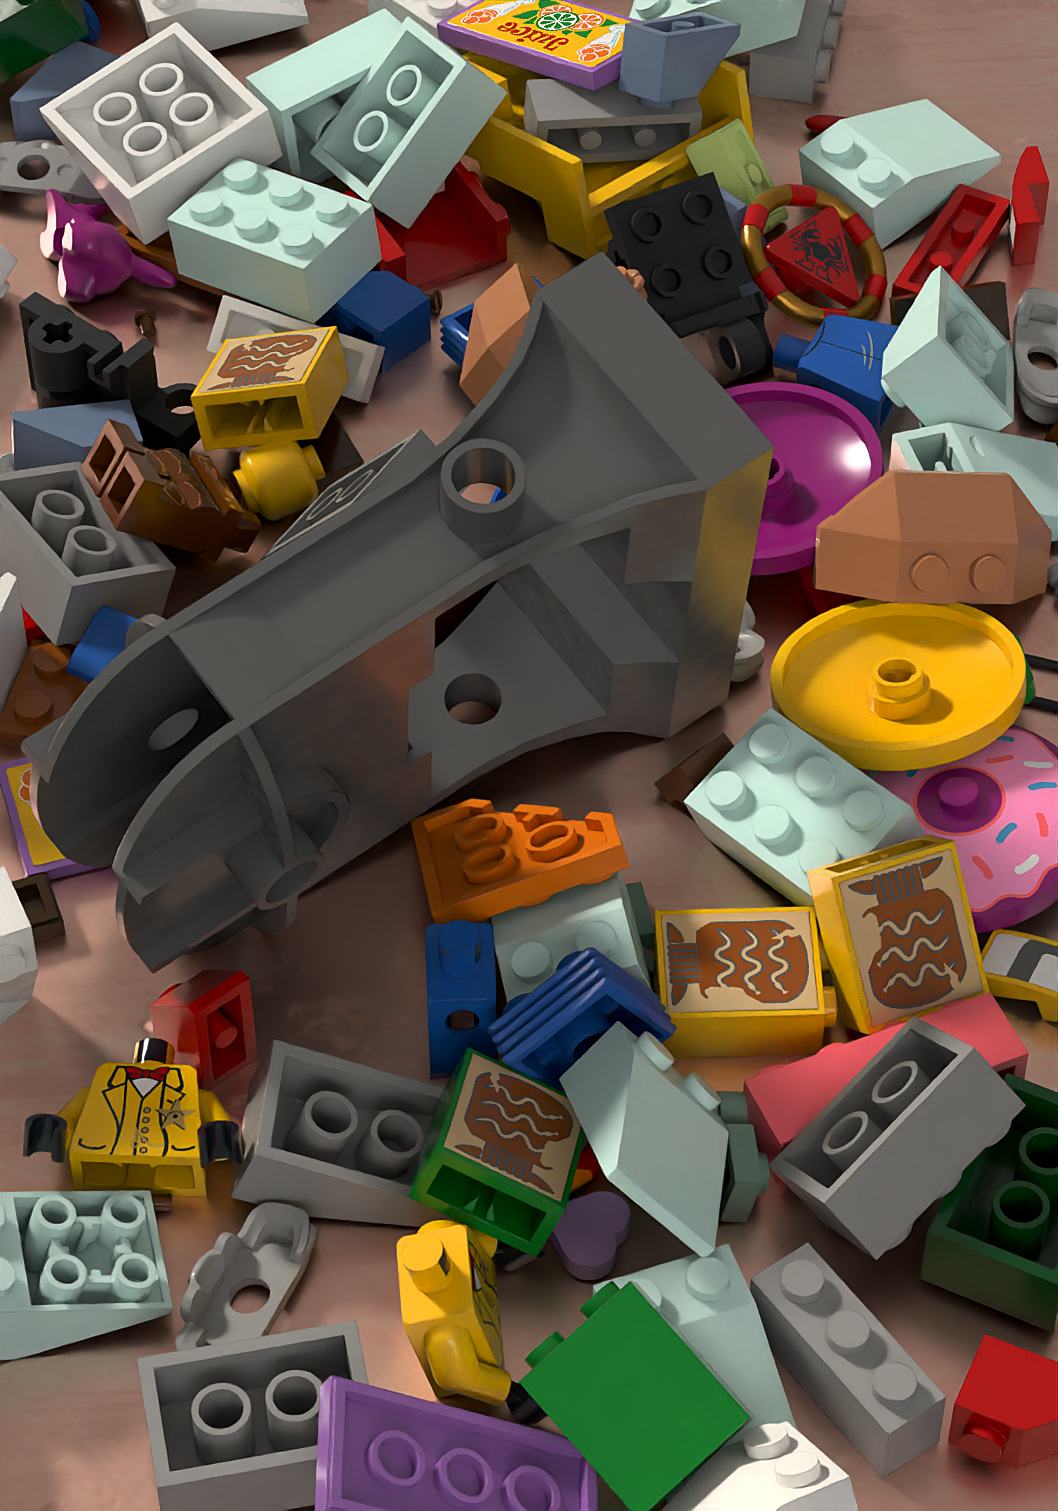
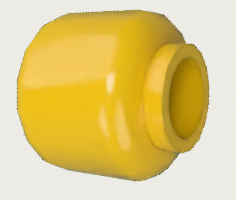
(278, 478)

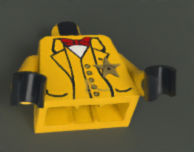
(139, 1127)
(455, 1313)

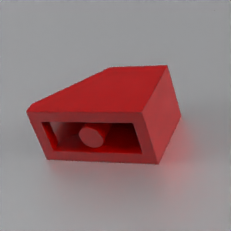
(209, 1024)
(1007, 1406)

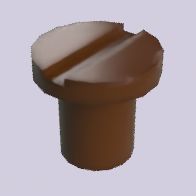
(435, 301)
(146, 320)
(161, 1202)

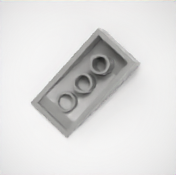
(334, 1138)

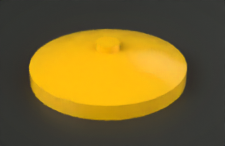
(900, 682)

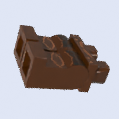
(167, 495)

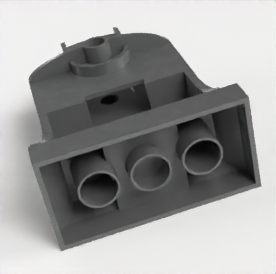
(308, 693)

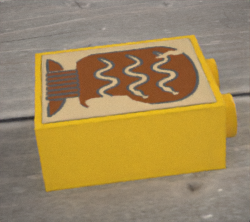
(270, 388)
(897, 932)
(742, 981)

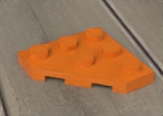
(496, 861)

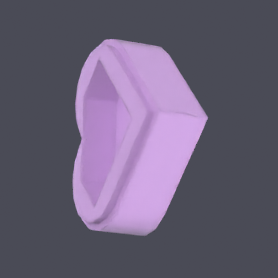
(590, 1234)

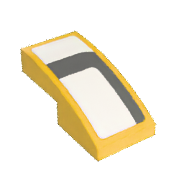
(1023, 969)

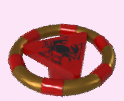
(813, 256)

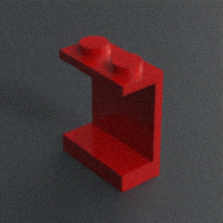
(449, 238)

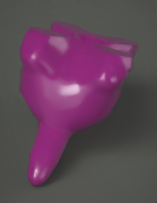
(92, 253)

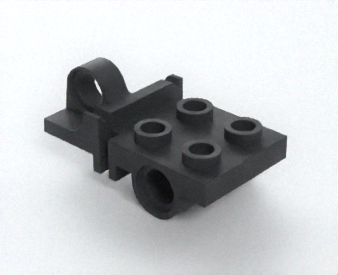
(694, 271)
(85, 365)

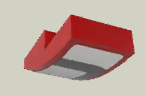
(1027, 207)

